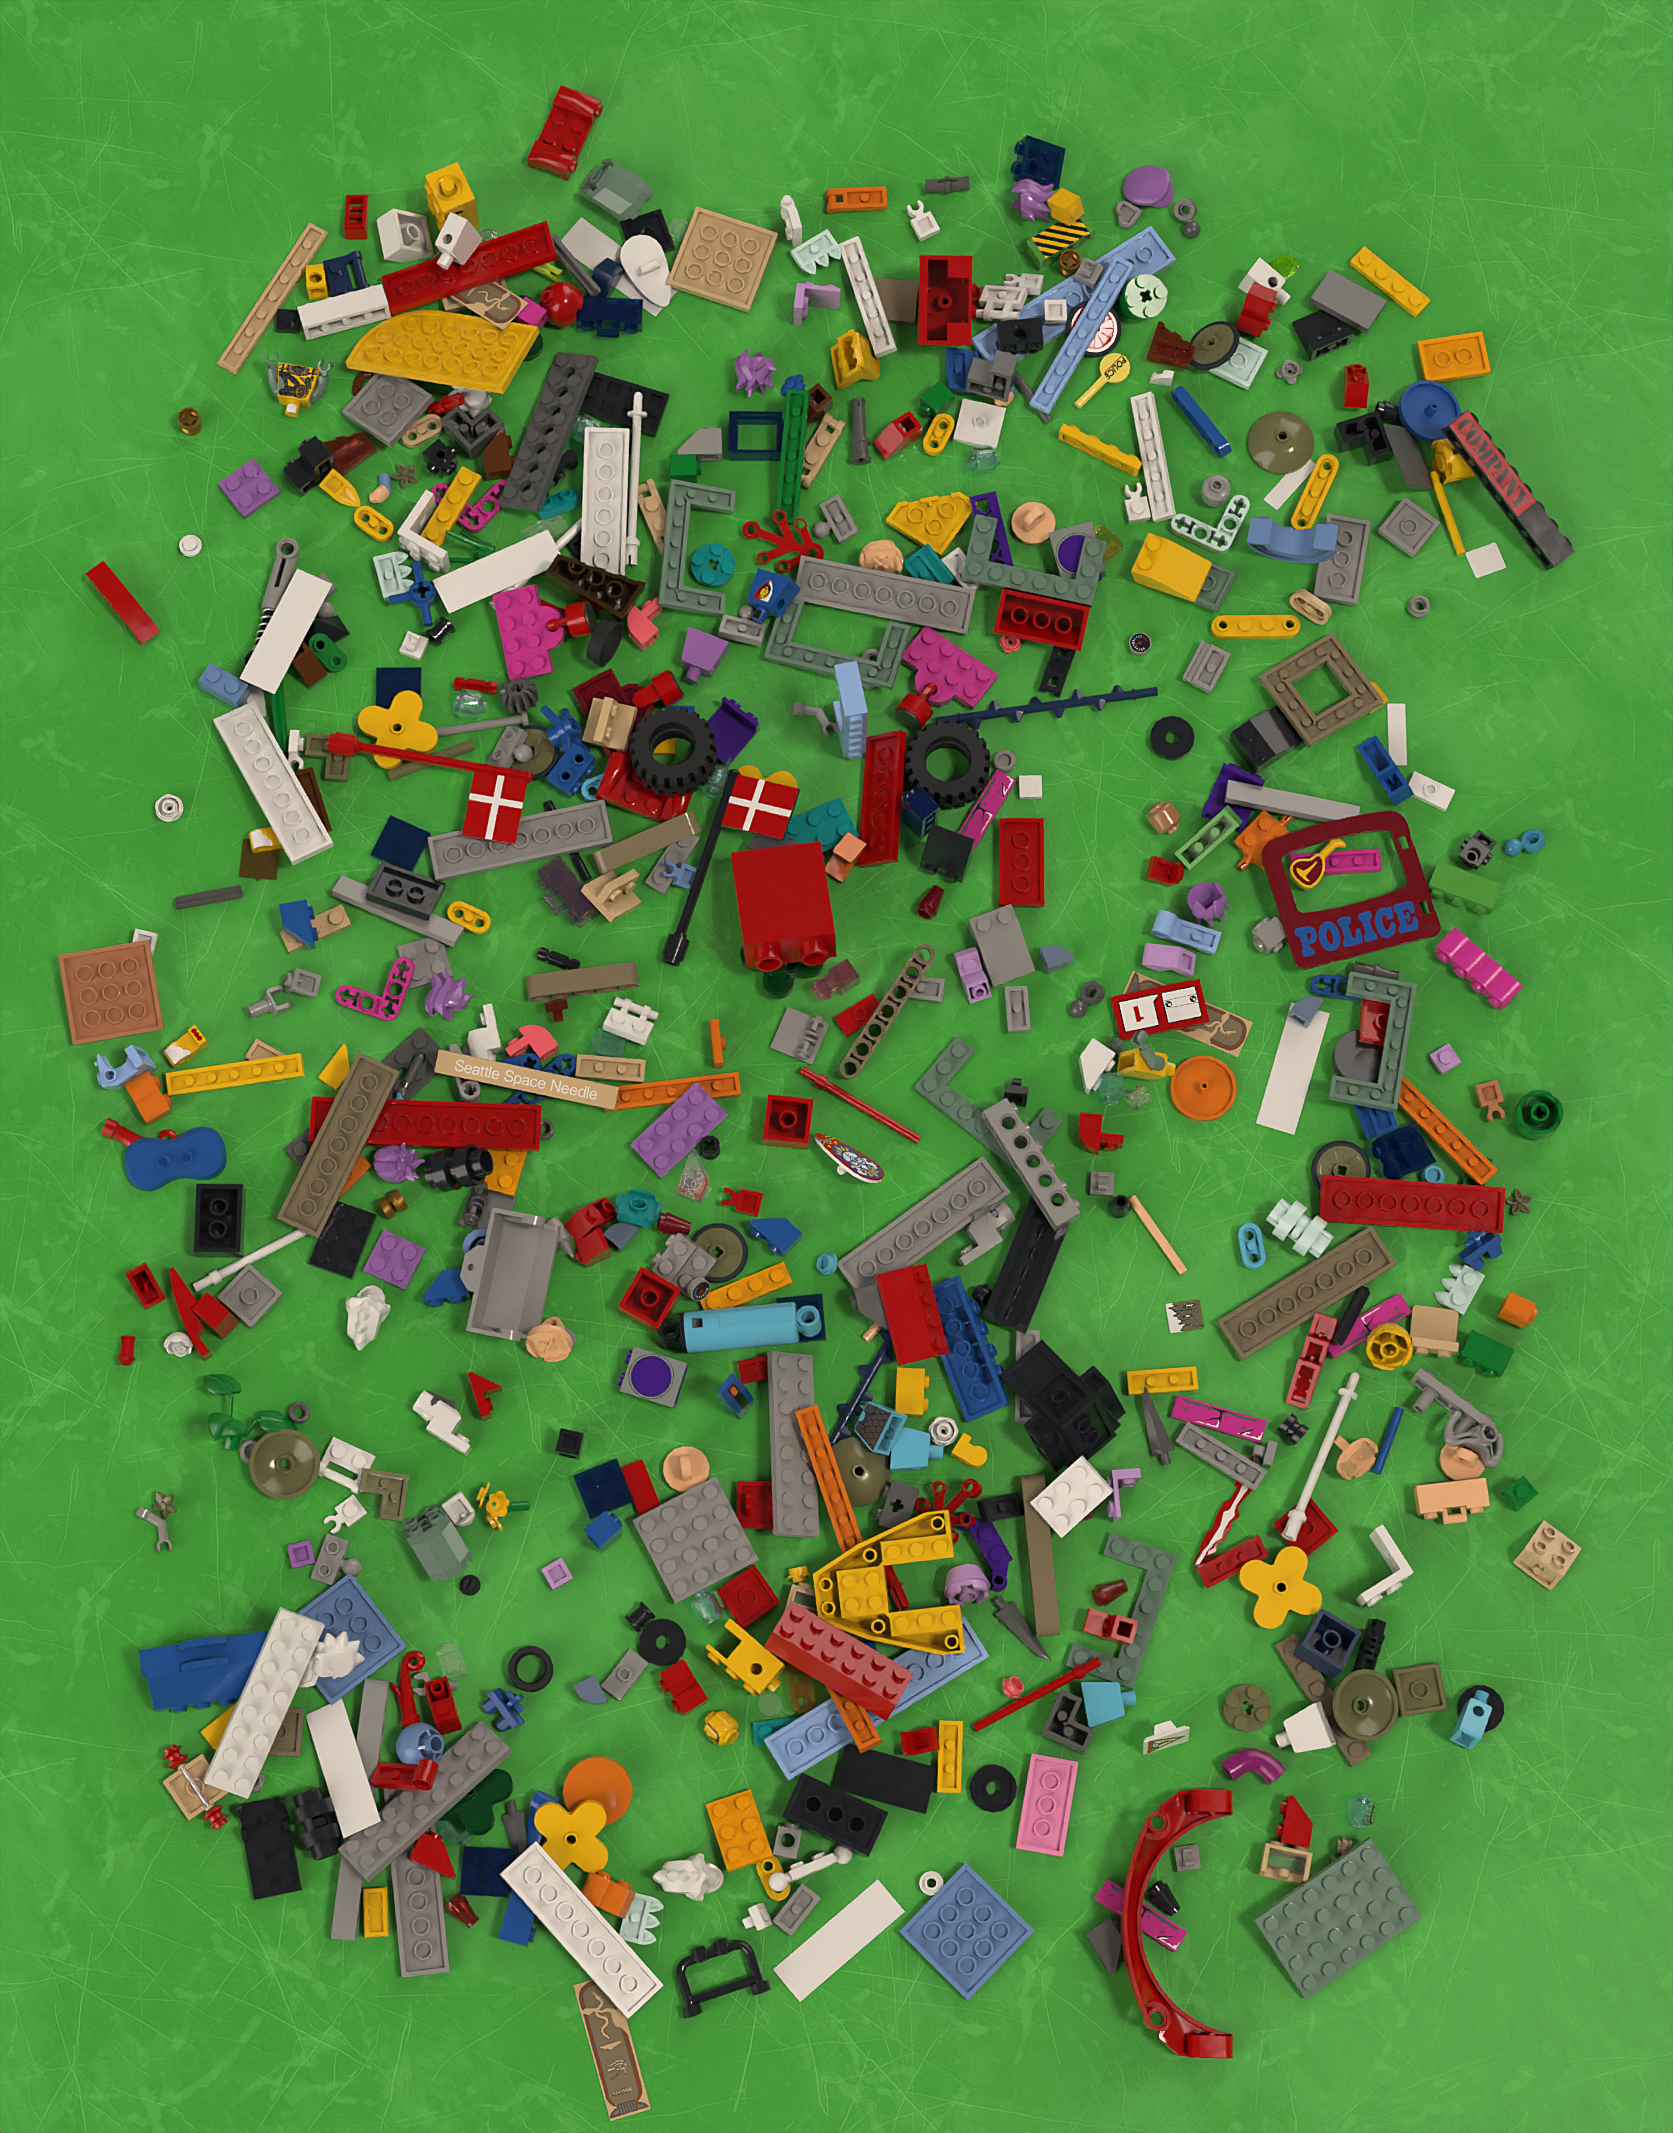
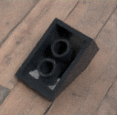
(1265, 739)
(947, 854)

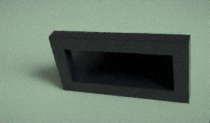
(330, 626)

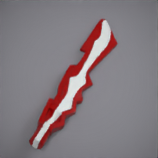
(1223, 1520)

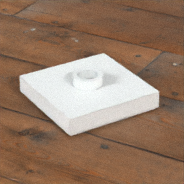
(979, 424)

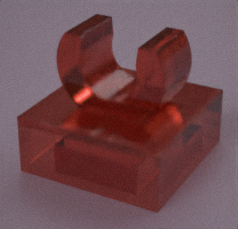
(556, 1007)

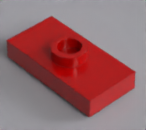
(857, 1015)
(753, 1370)

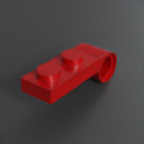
(405, 1775)

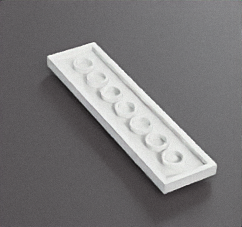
(605, 498)
(273, 783)
(263, 1703)
(581, 1929)

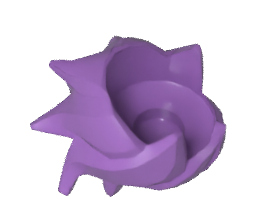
(1032, 199)
(754, 372)
(1207, 901)
(446, 996)
(396, 1163)

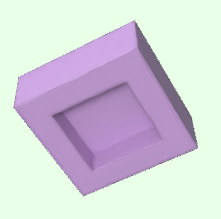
(1444, 1059)
(557, 1574)

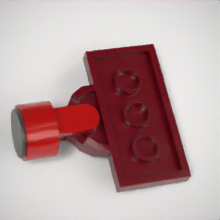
(607, 685)

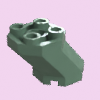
(616, 190)
(437, 1544)

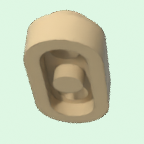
(421, 431)
(1310, 606)

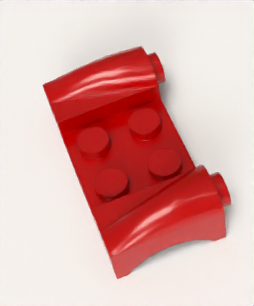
(565, 132)
(624, 790)

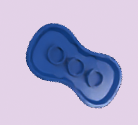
(156, 1162)

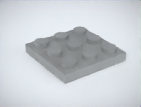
(387, 407)

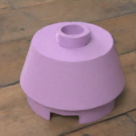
(966, 1585)

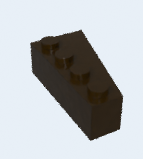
(606, 592)

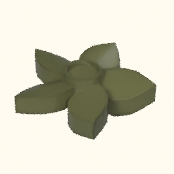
(405, 475)
(1519, 1202)
(164, 1504)

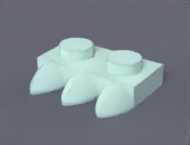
(816, 251)
(392, 575)
(1460, 1289)
(639, 1919)

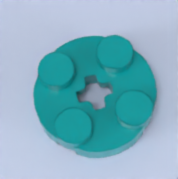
(708, 577)
(628, 1210)

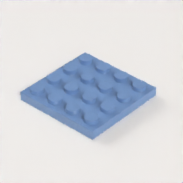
(351, 1610)
(966, 1931)

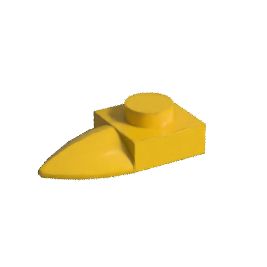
(340, 489)

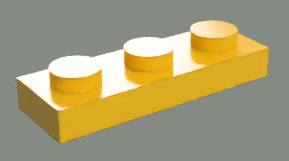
(1162, 1380)
(950, 1757)

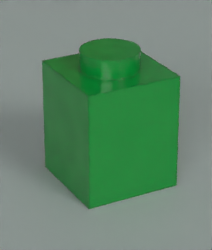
(936, 400)
(684, 467)
(1520, 1493)

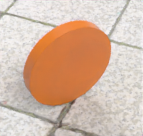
(1203, 1088)
(599, 1780)

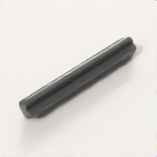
(575, 268)

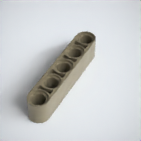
(646, 842)
(582, 981)

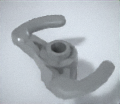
(1477, 1439)

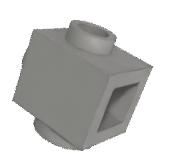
(1269, 936)

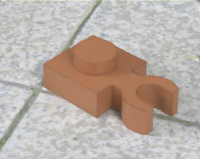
(1490, 1096)

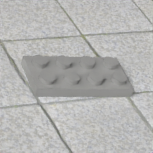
(1340, 577)

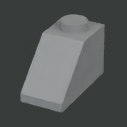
(705, 444)

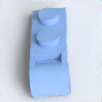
(1185, 933)

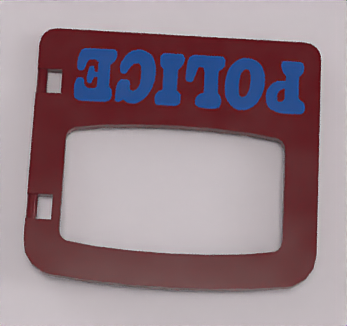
(1360, 927)

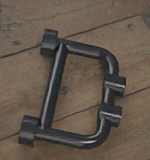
(700, 1955)

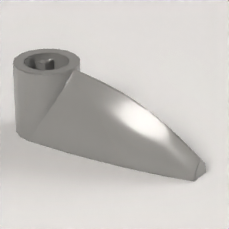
(468, 1088)

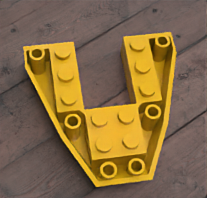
(855, 1593)

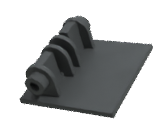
(479, 1206)

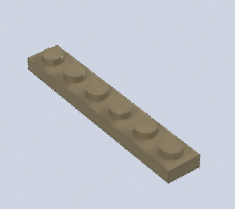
(1318, 1690)

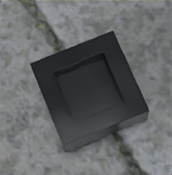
(288, 321)

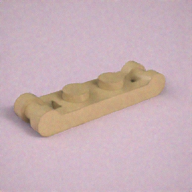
(820, 448)
(653, 512)

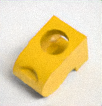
(316, 282)
(970, 1455)

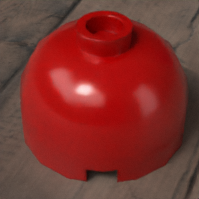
(561, 303)

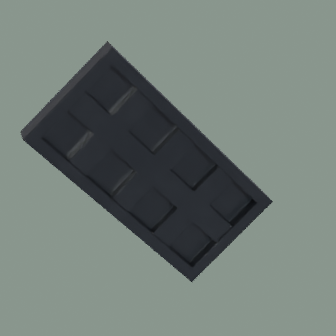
(613, 398)

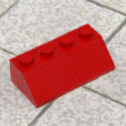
(1041, 619)
(912, 1314)

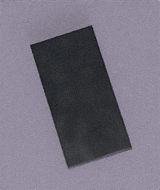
(886, 1778)

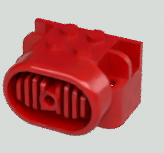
(948, 279)

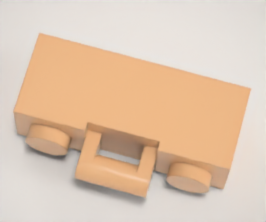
(1462, 1495)

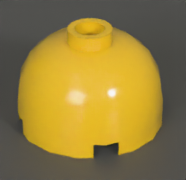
(1389, 1346)

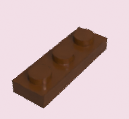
(310, 786)

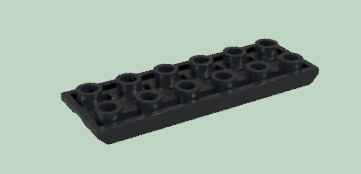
(1025, 1270)

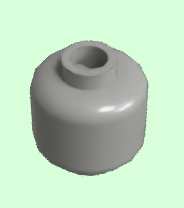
(1215, 490)

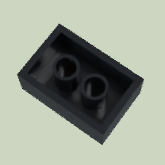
(219, 1220)

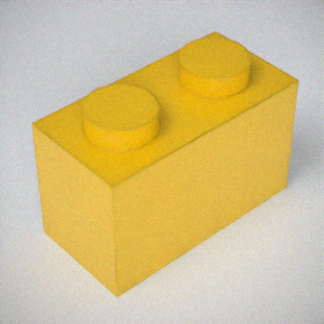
(910, 1392)

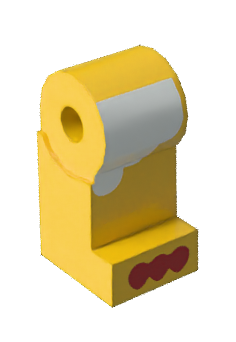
(263, 840)
(186, 1047)

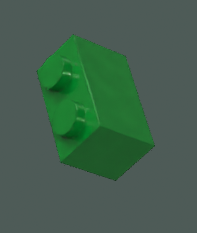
(1485, 1354)

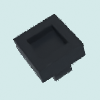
(1016, 1093)

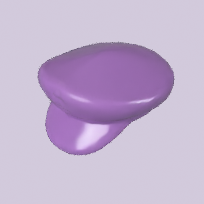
(1149, 186)

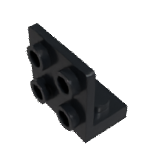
(1321, 334)

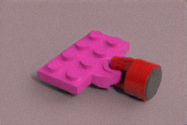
(533, 630)
(941, 676)

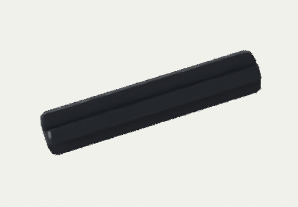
(1350, 1315)

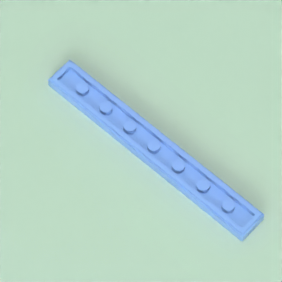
(1082, 335)

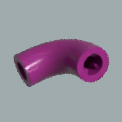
(1253, 1761)

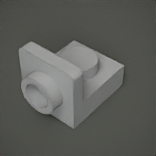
(302, 982)

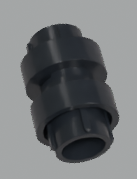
(458, 1168)
(314, 1814)

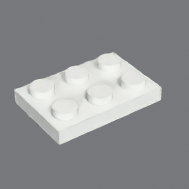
(1071, 1496)

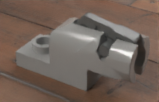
(985, 1230)

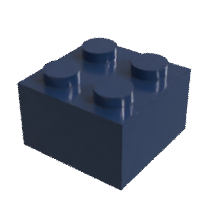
(1327, 1643)

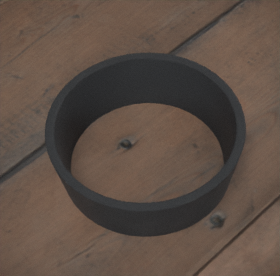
(604, 641)

